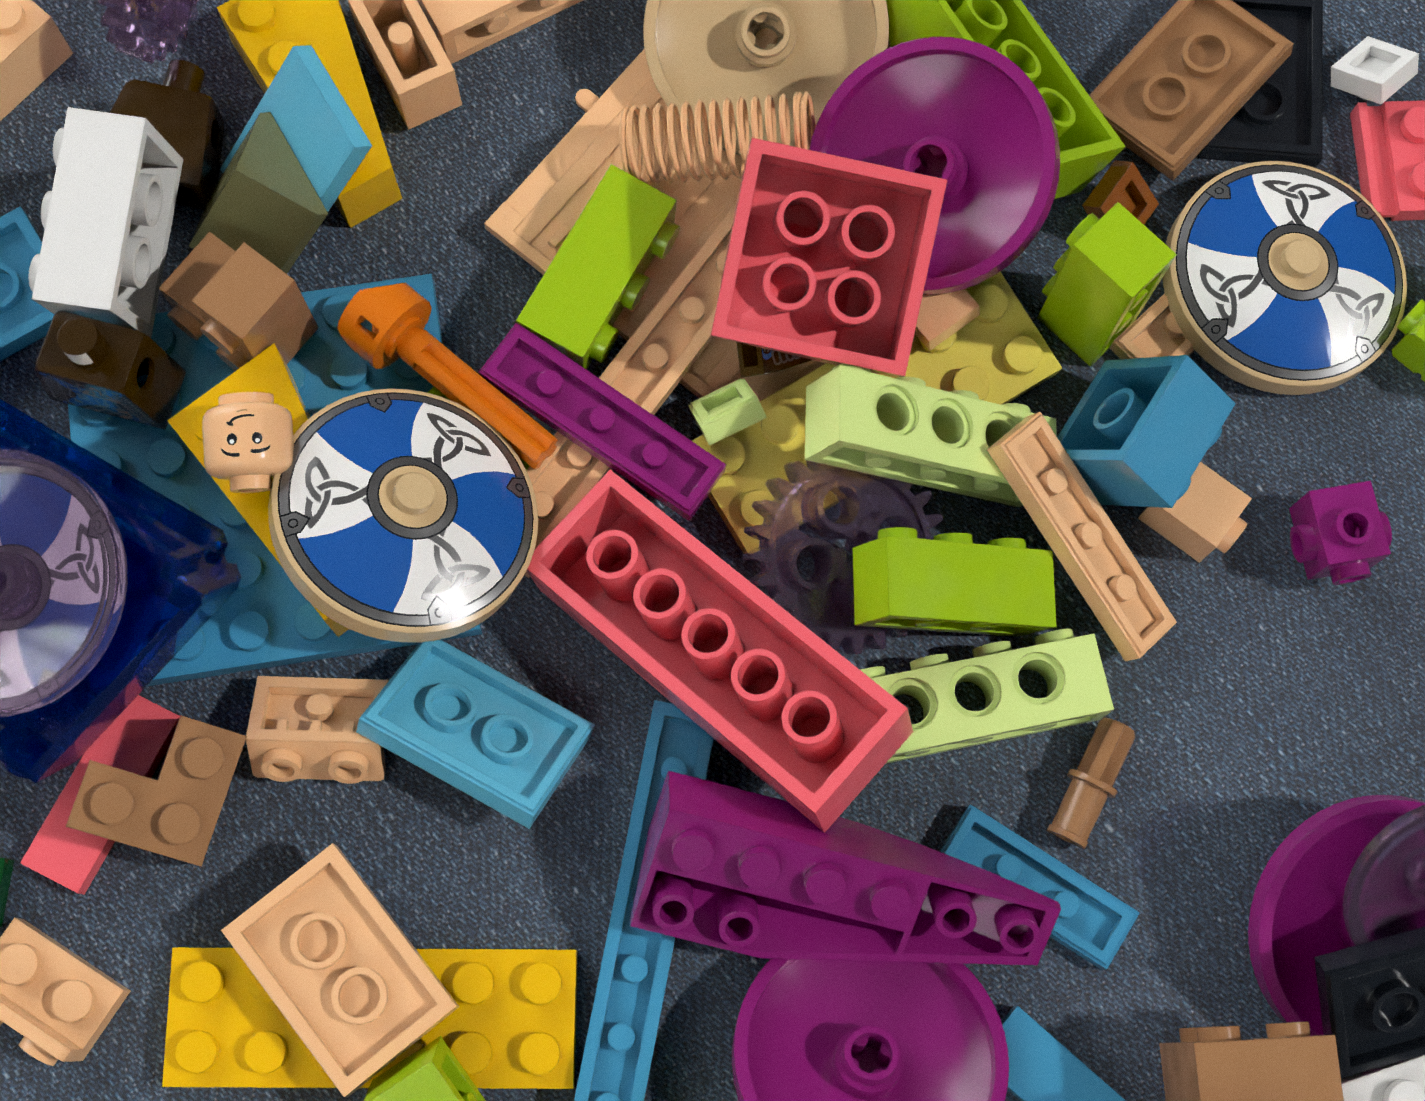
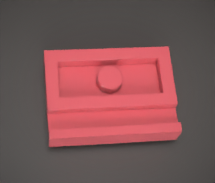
(1391, 157)

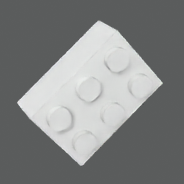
(107, 219)

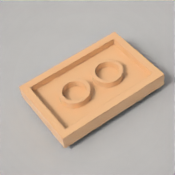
(340, 969)

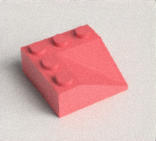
(828, 257)

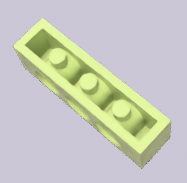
(910, 431)
(1068, 664)

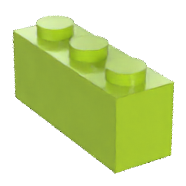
(601, 267)
(1103, 281)
(953, 584)

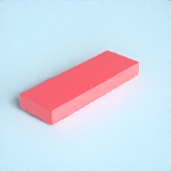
(131, 743)

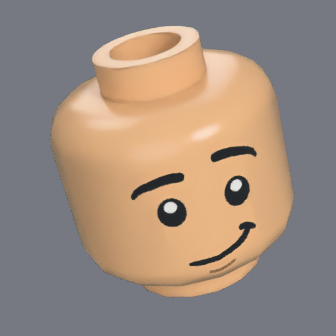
(247, 440)

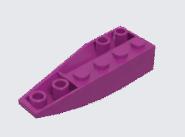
(775, 886)

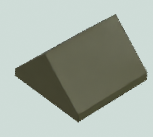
(263, 199)

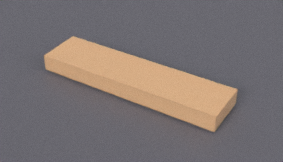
(1082, 536)

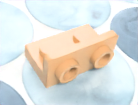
(310, 730)
(53, 995)

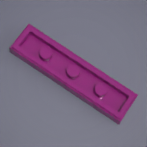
(602, 421)

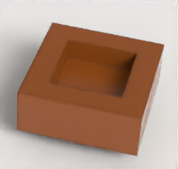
(1123, 185)

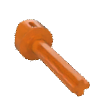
(398, 332)

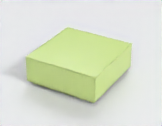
(727, 411)

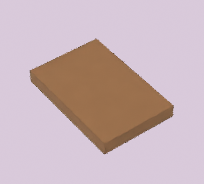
(1188, 80)

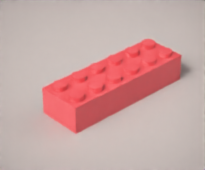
(720, 650)

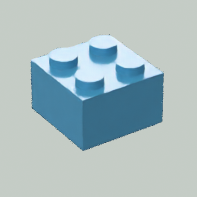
(1145, 429)

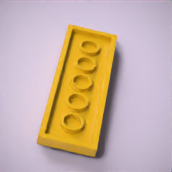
(507, 1034)

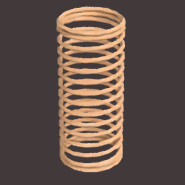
(643, 166)

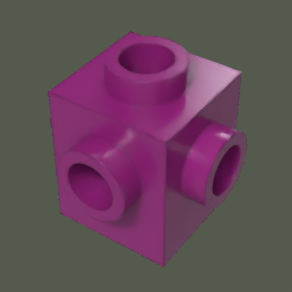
(1339, 532)

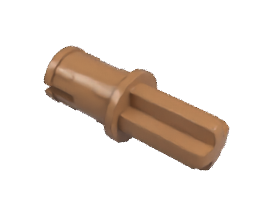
(1092, 782)

